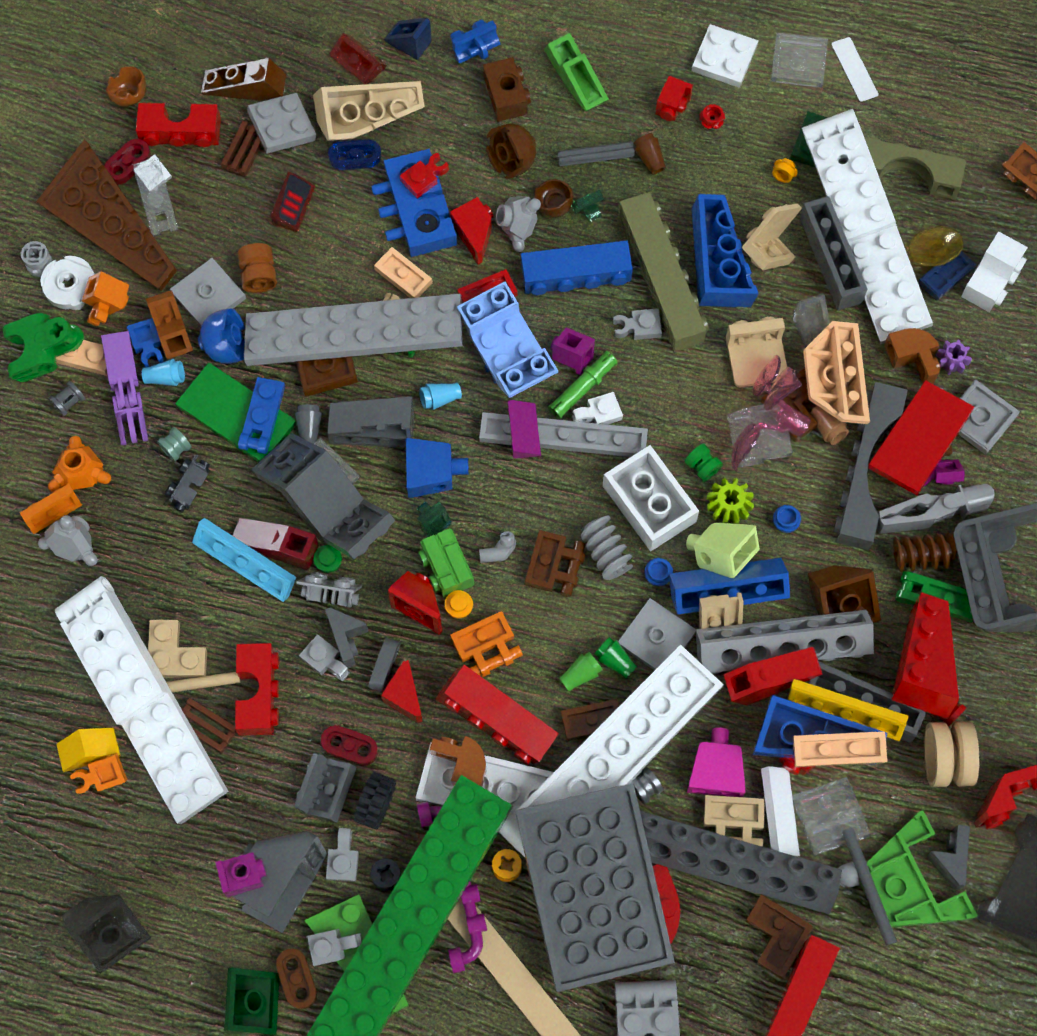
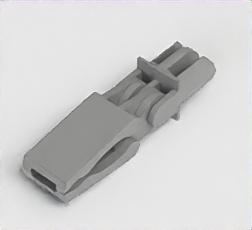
(936, 508)

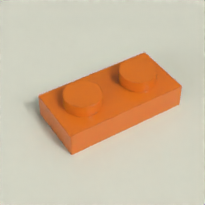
(50, 508)

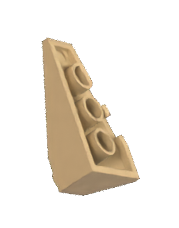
(358, 109)

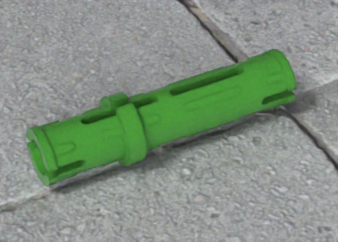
(590, 377)

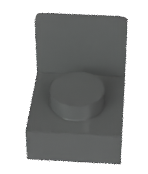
(344, 628)
(953, 864)

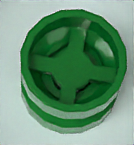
(703, 462)

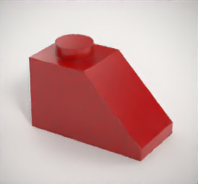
(473, 226)

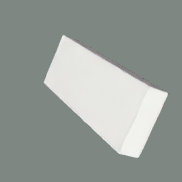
(780, 810)

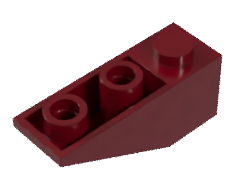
(278, 541)

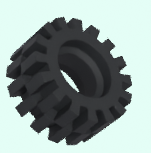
(375, 800)

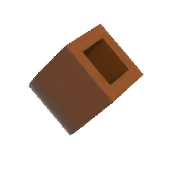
(169, 324)
(914, 347)
(468, 758)

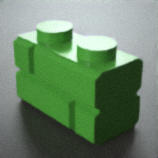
(446, 562)

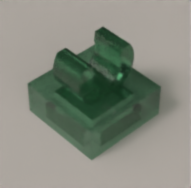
(589, 205)
(433, 518)

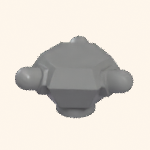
(518, 219)
(69, 540)

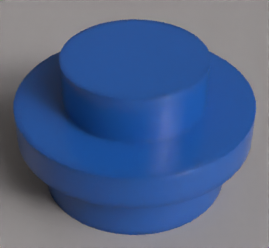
(786, 519)
(658, 572)

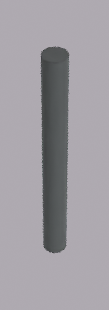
(869, 886)

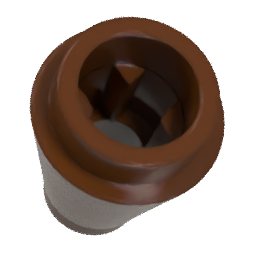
(650, 153)

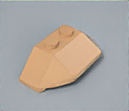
(837, 373)

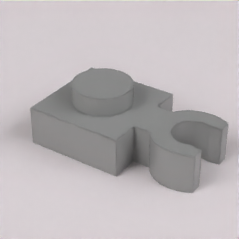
(643, 324)

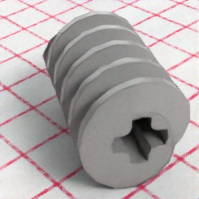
(605, 548)

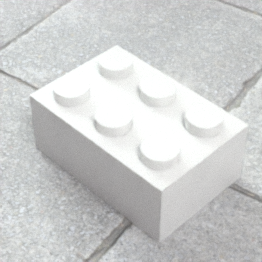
(650, 498)

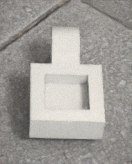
(600, 409)

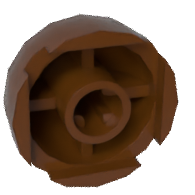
(511, 149)

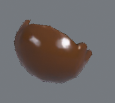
(555, 198)

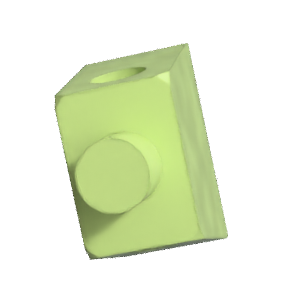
(724, 547)

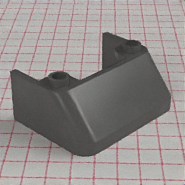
(977, 547)
(290, 869)

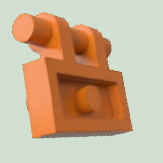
(482, 637)

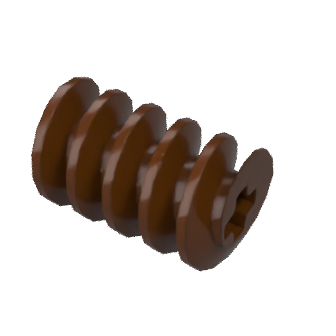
(924, 551)

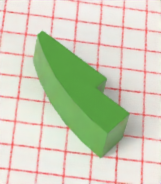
(576, 72)

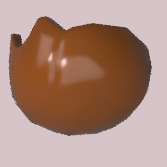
(127, 87)

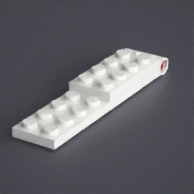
(868, 223)
(140, 699)
(629, 735)

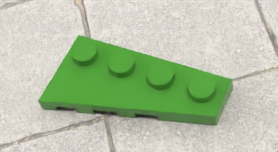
(350, 919)

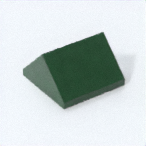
(251, 1002)

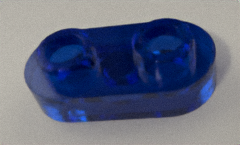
(354, 153)

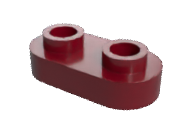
(124, 160)
(350, 745)

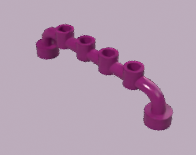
(475, 922)

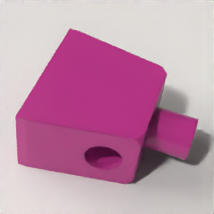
(718, 767)

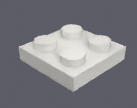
(724, 56)

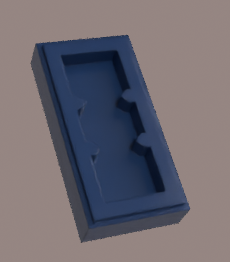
(944, 277)

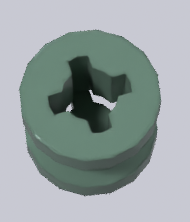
(174, 444)

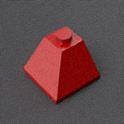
(416, 599)

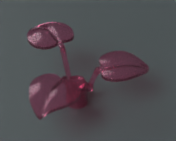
(788, 417)

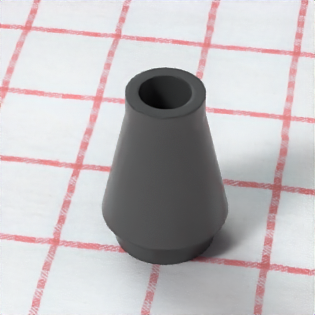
(308, 421)

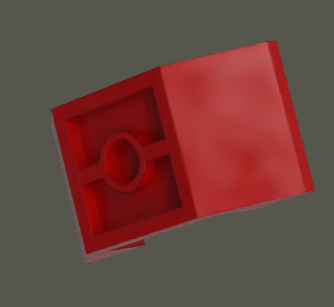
(1000, 801)

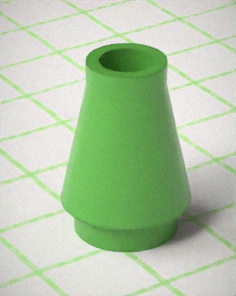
(581, 671)

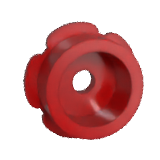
(712, 111)

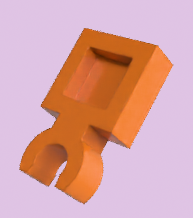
(103, 773)

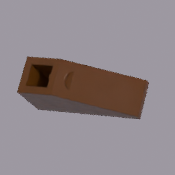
(246, 80)

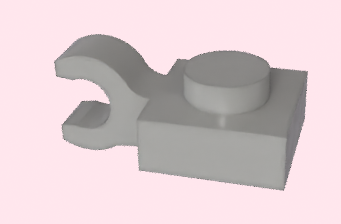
(322, 657)
(342, 862)
(330, 947)

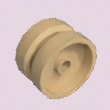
(951, 754)

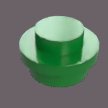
(327, 559)

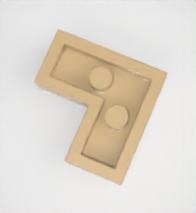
(169, 657)

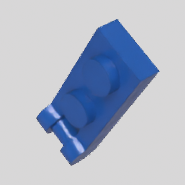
(262, 415)

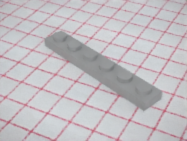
(570, 435)

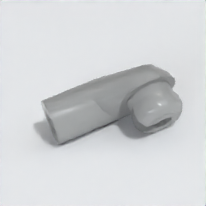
(501, 550)

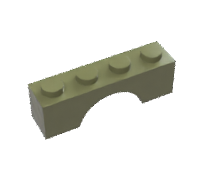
(939, 171)

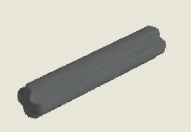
(596, 153)

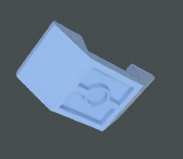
(505, 340)

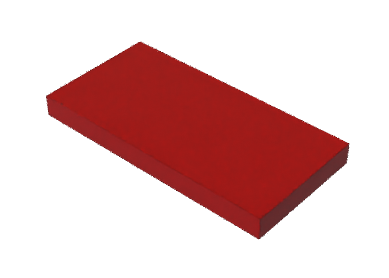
(921, 437)

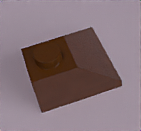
(844, 590)

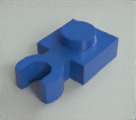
(145, 340)

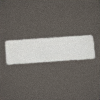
(855, 69)

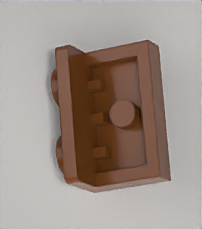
(1023, 168)

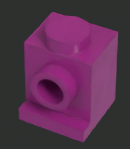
(573, 349)
(235, 885)

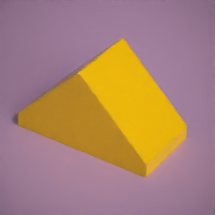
(86, 746)

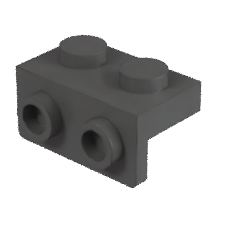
(324, 788)

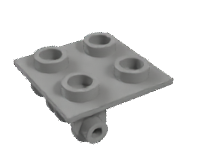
(316, 582)

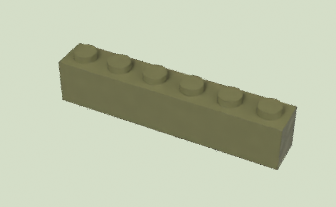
(662, 271)

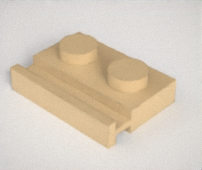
(720, 611)

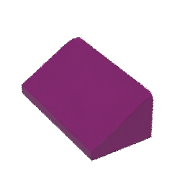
(523, 429)

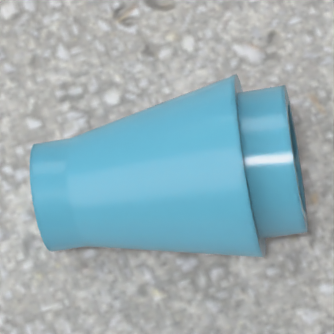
(164, 373)
(437, 395)

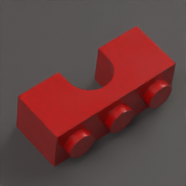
(199, 128)
(257, 714)

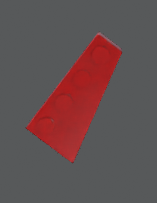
(927, 661)
(496, 715)

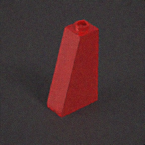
(803, 987)

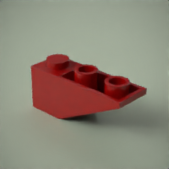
(771, 675)

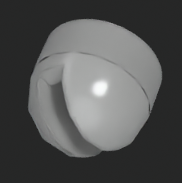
(849, 875)

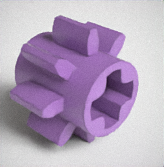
(954, 349)

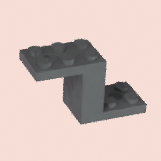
(323, 496)

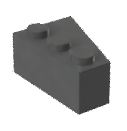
(372, 422)

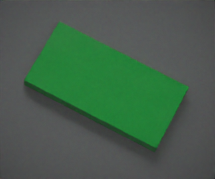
(223, 406)

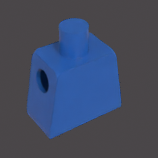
(431, 467)

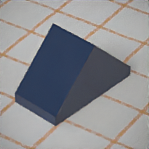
(411, 36)

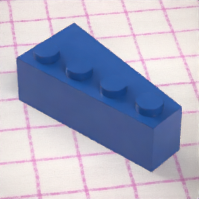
(719, 262)
(792, 719)

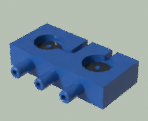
(423, 220)

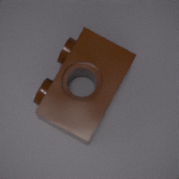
(506, 103)

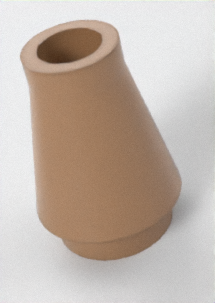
(829, 426)

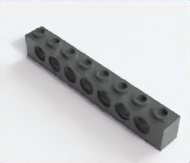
(741, 864)

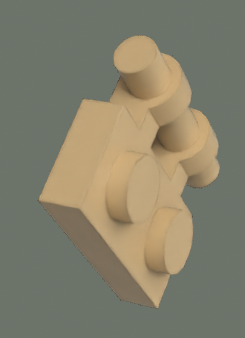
(735, 813)

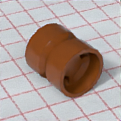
(257, 267)

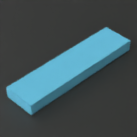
(243, 559)

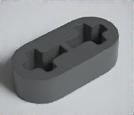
(384, 664)

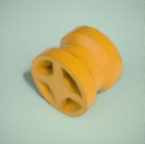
(509, 870)

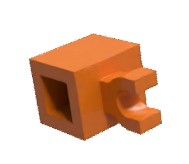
(105, 296)

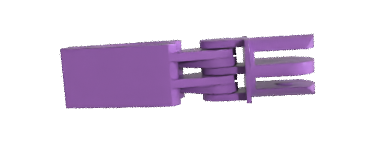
(123, 375)

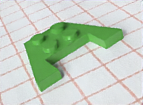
(903, 887)

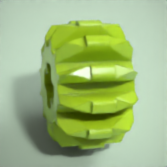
(730, 491)

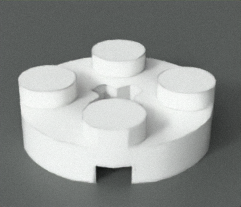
(64, 269)

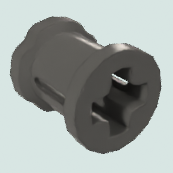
(63, 407)

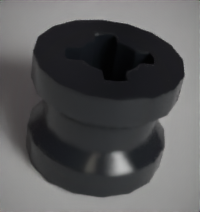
(387, 879)

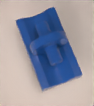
(475, 42)

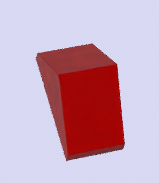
(401, 693)

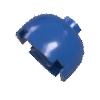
(222, 336)

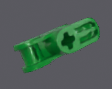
(43, 342)

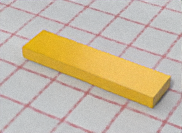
(849, 708)

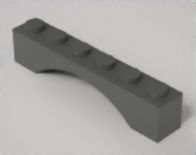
(859, 515)

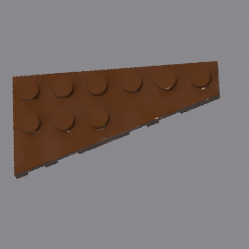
(96, 208)

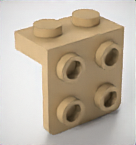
(763, 241)
(752, 348)

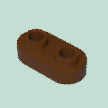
(297, 979)

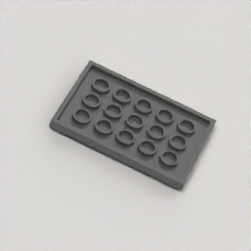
(594, 887)

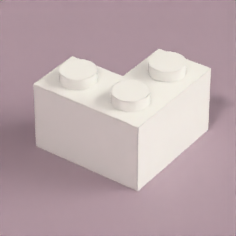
(997, 269)

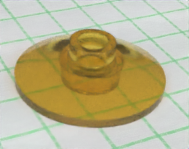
(936, 246)

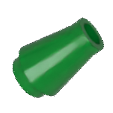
(615, 657)

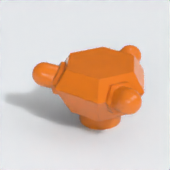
(78, 467)

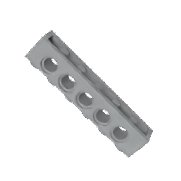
(770, 635)

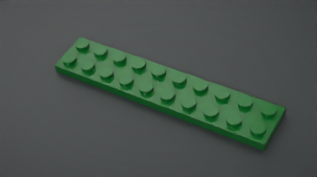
(414, 913)

